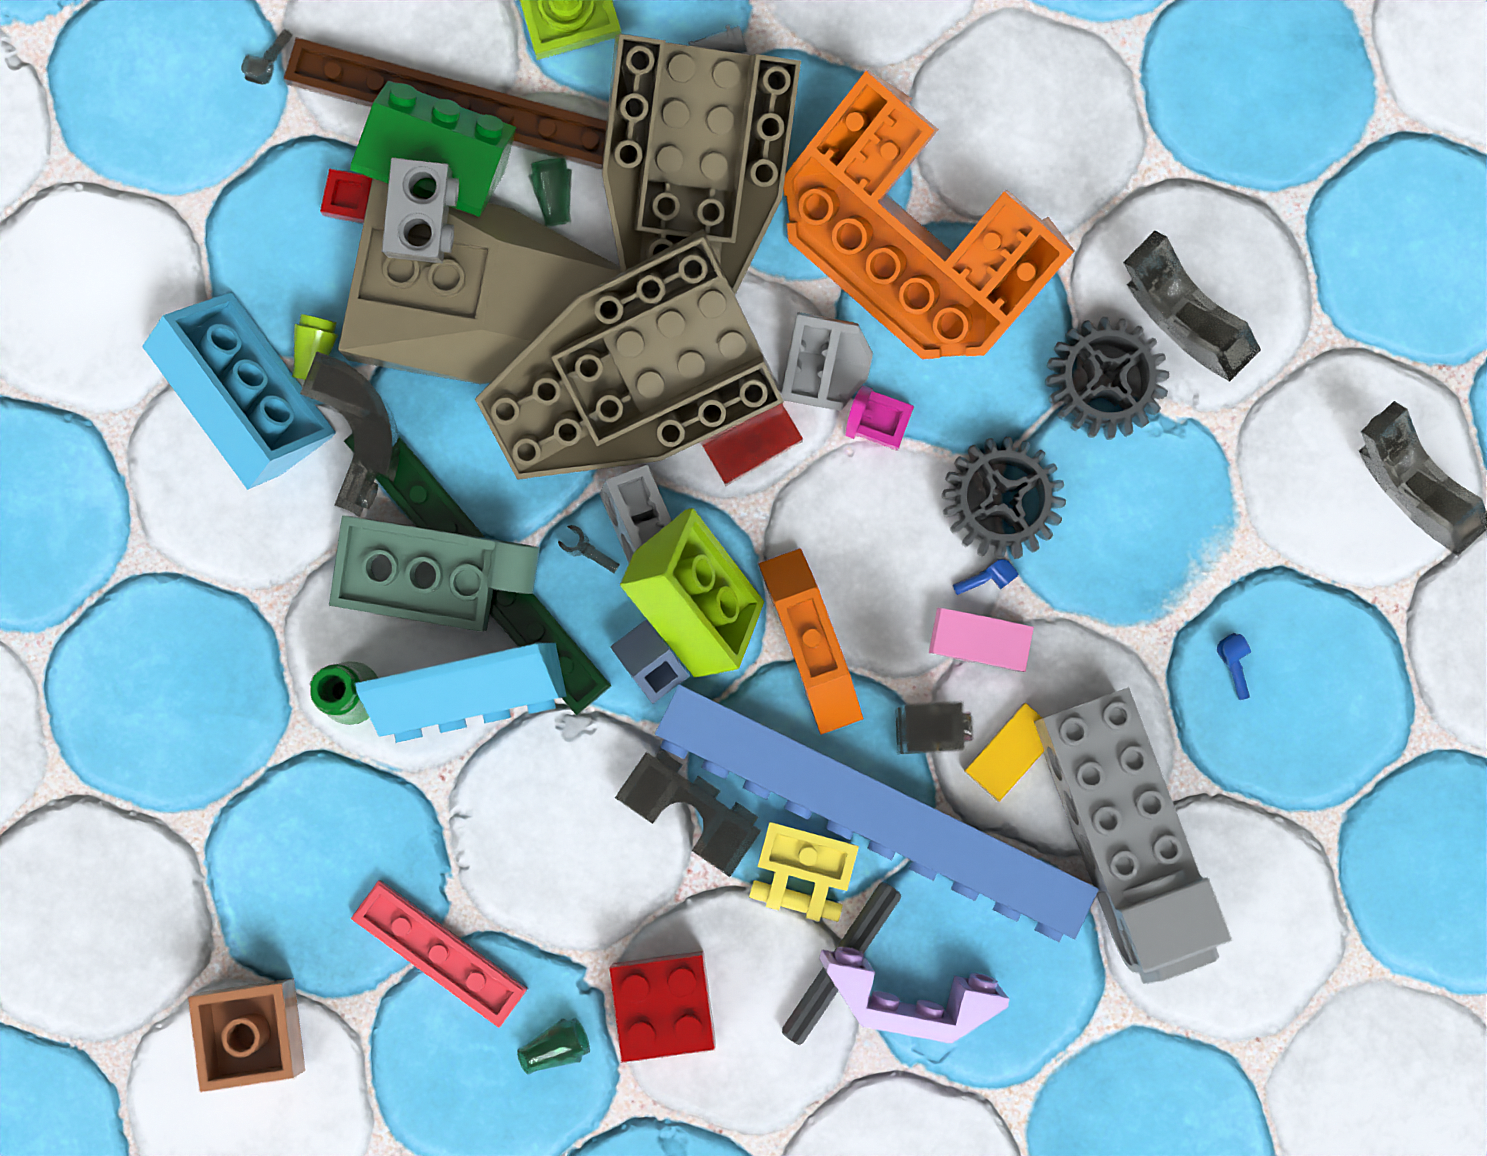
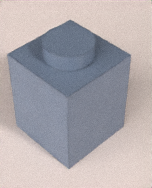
(649, 661)

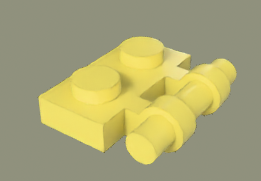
(808, 858)

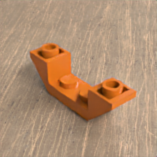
(812, 641)

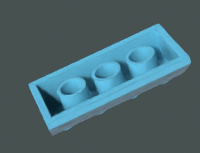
(237, 388)
(464, 689)

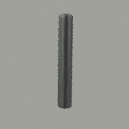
(858, 938)

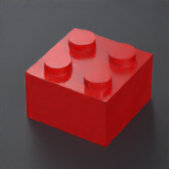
(662, 1006)

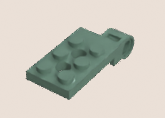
(464, 568)

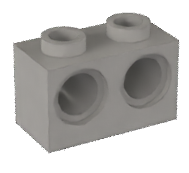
(406, 211)
(634, 508)

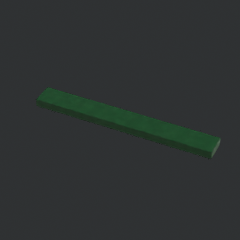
(517, 613)

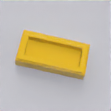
(1008, 754)

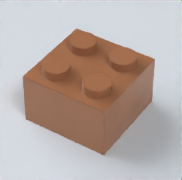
(246, 1035)

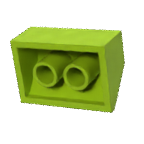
(694, 595)

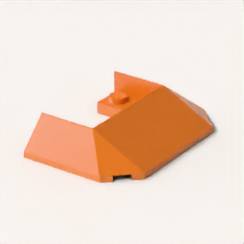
(885, 258)

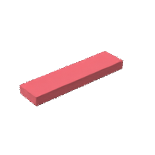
(439, 953)

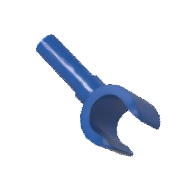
(1001, 573)
(1231, 651)

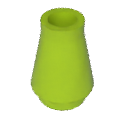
(310, 337)

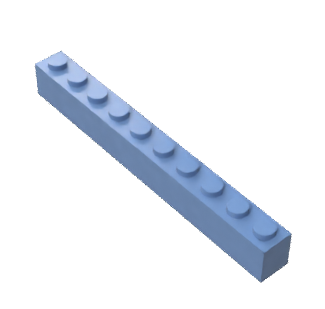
(876, 812)

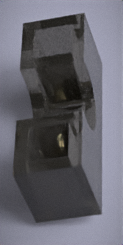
(932, 728)
(658, 784)

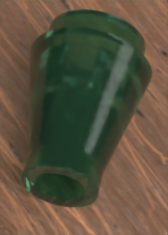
(552, 188)
(555, 1047)

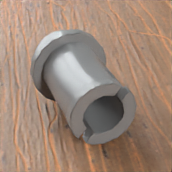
(728, 40)

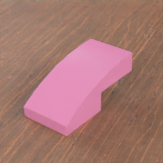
(981, 639)

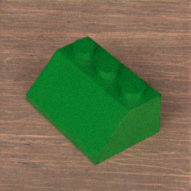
(435, 131)

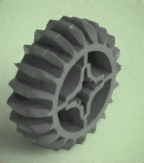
(1119, 394)
(1014, 516)

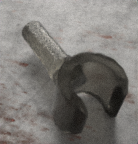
(260, 69)
(586, 549)

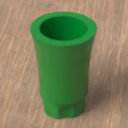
(323, 691)

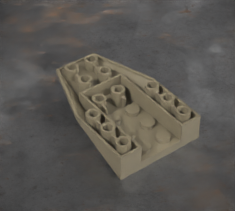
(695, 147)
(472, 310)
(632, 371)

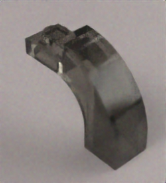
(1185, 313)
(374, 429)
(1417, 484)

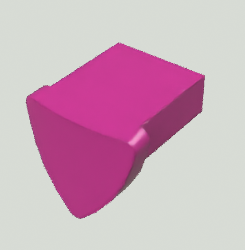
(878, 418)

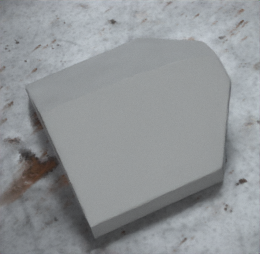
(825, 362)

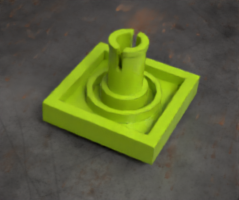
(568, 24)

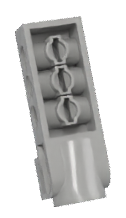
(1132, 838)

